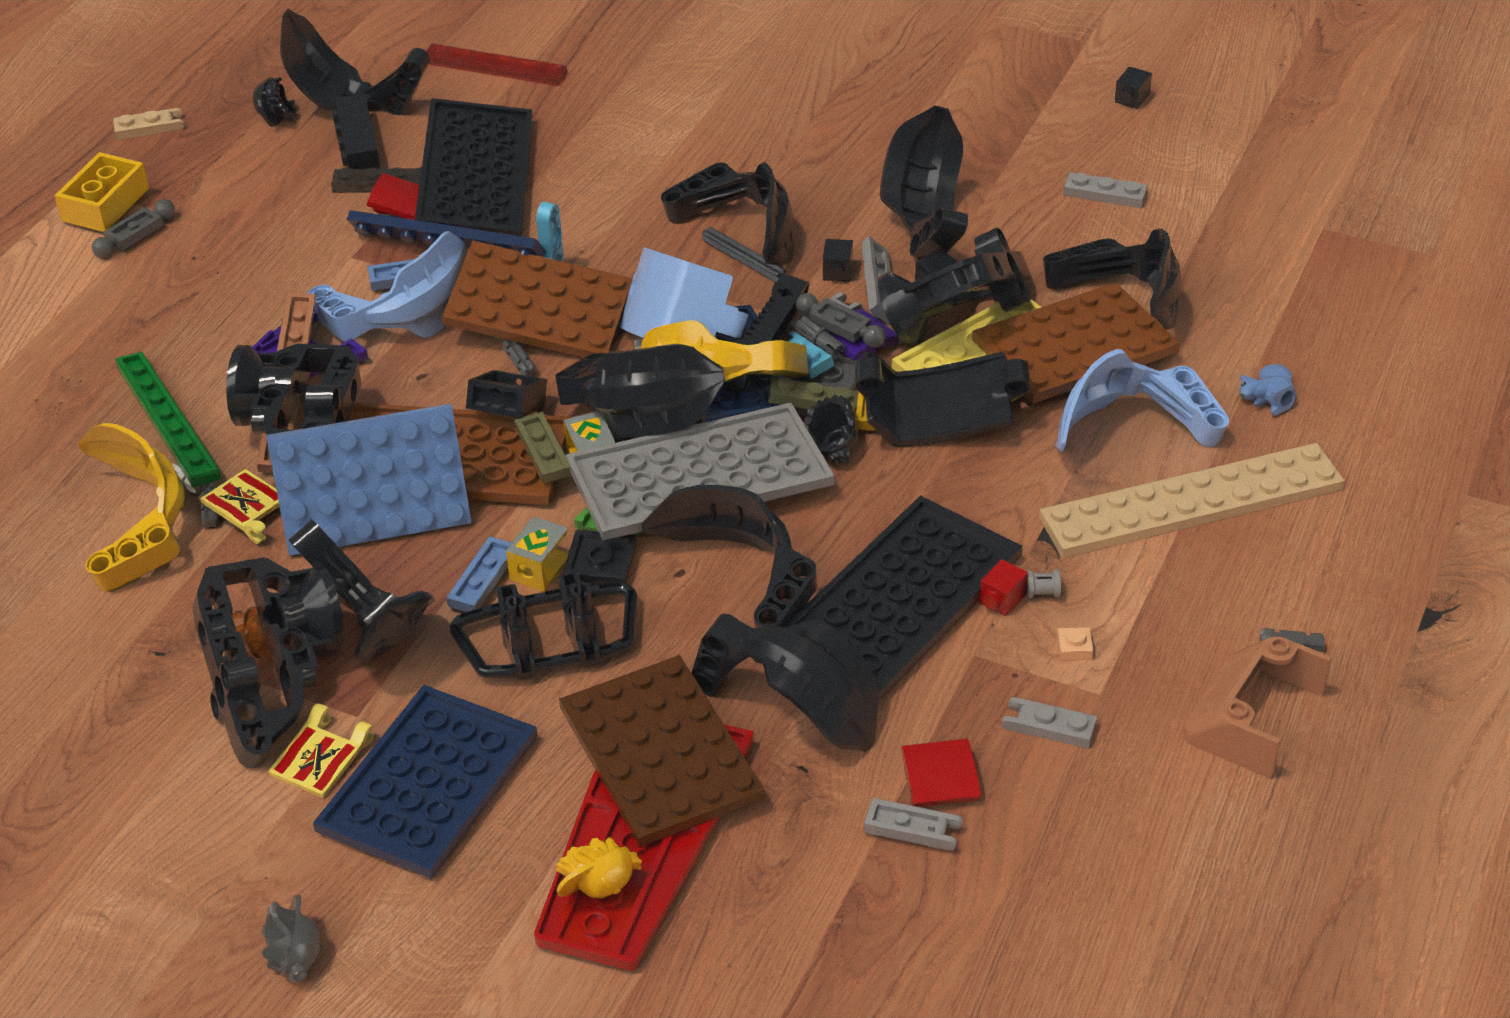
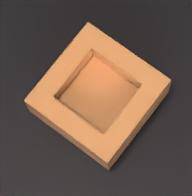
(1074, 644)

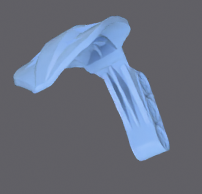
(413, 302)
(1175, 389)

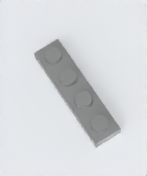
(875, 264)

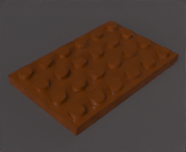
(661, 750)

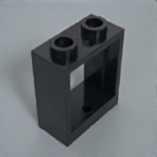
(500, 394)

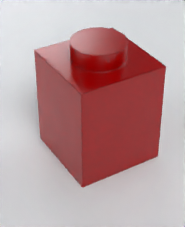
(1003, 587)

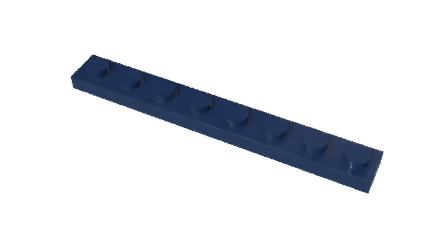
(428, 232)

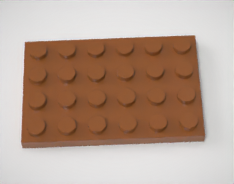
(537, 301)
(1073, 334)

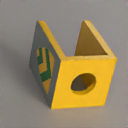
(586, 432)
(534, 556)

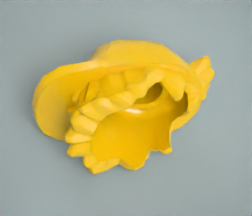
(597, 869)

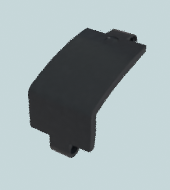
(940, 400)

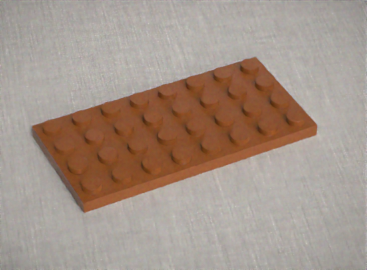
(490, 452)

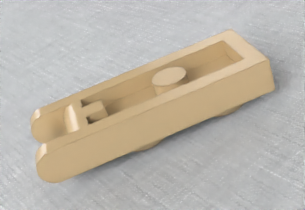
(148, 123)

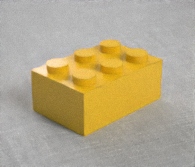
(102, 192)

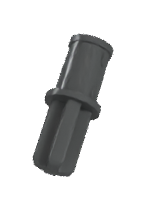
(820, 337)

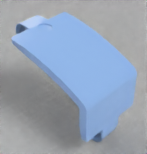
(678, 291)

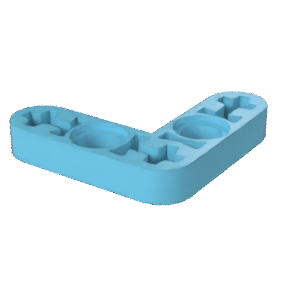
(550, 230)

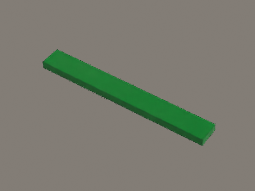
(167, 419)

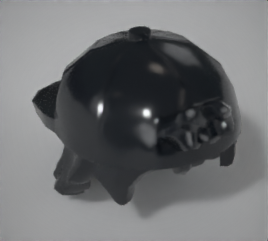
(272, 103)
(833, 427)

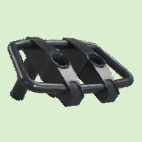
(516, 631)

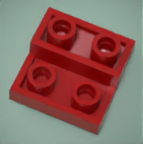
(394, 197)
(941, 772)

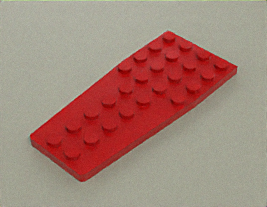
(622, 925)

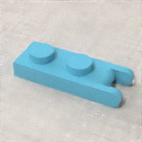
(817, 358)

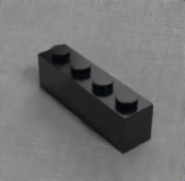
(355, 132)

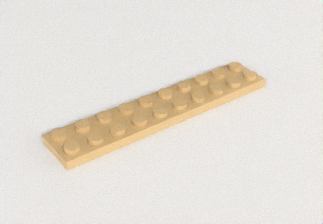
(1190, 500)

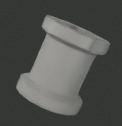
(1043, 584)

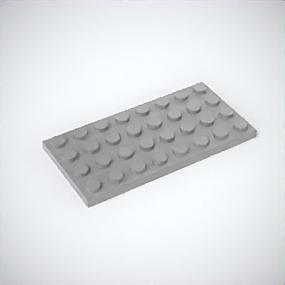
(754, 450)

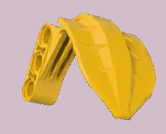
(768, 357)
(152, 538)

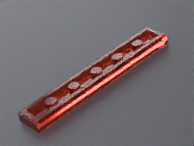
(497, 64)

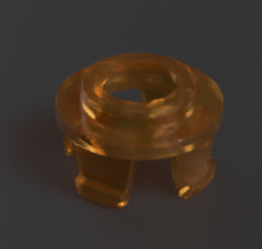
(252, 633)

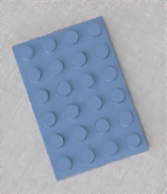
(371, 476)

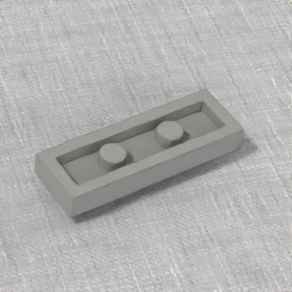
(1105, 190)

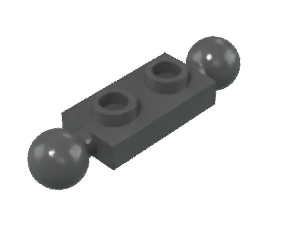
(133, 228)
(840, 320)

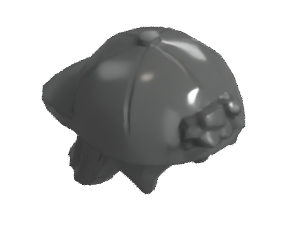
(290, 940)

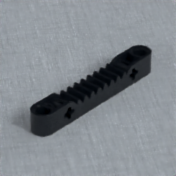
(772, 320)

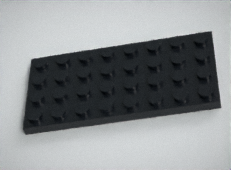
(475, 166)
(909, 587)

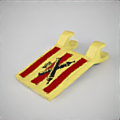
(244, 502)
(318, 757)

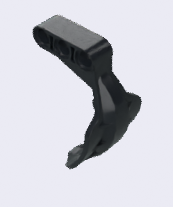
(325, 76)
(922, 180)
(722, 185)
(1150, 262)
(644, 388)
(740, 517)
(382, 616)
(804, 664)

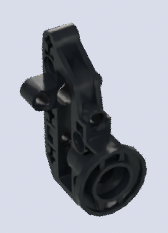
(991, 271)
(264, 384)
(300, 615)

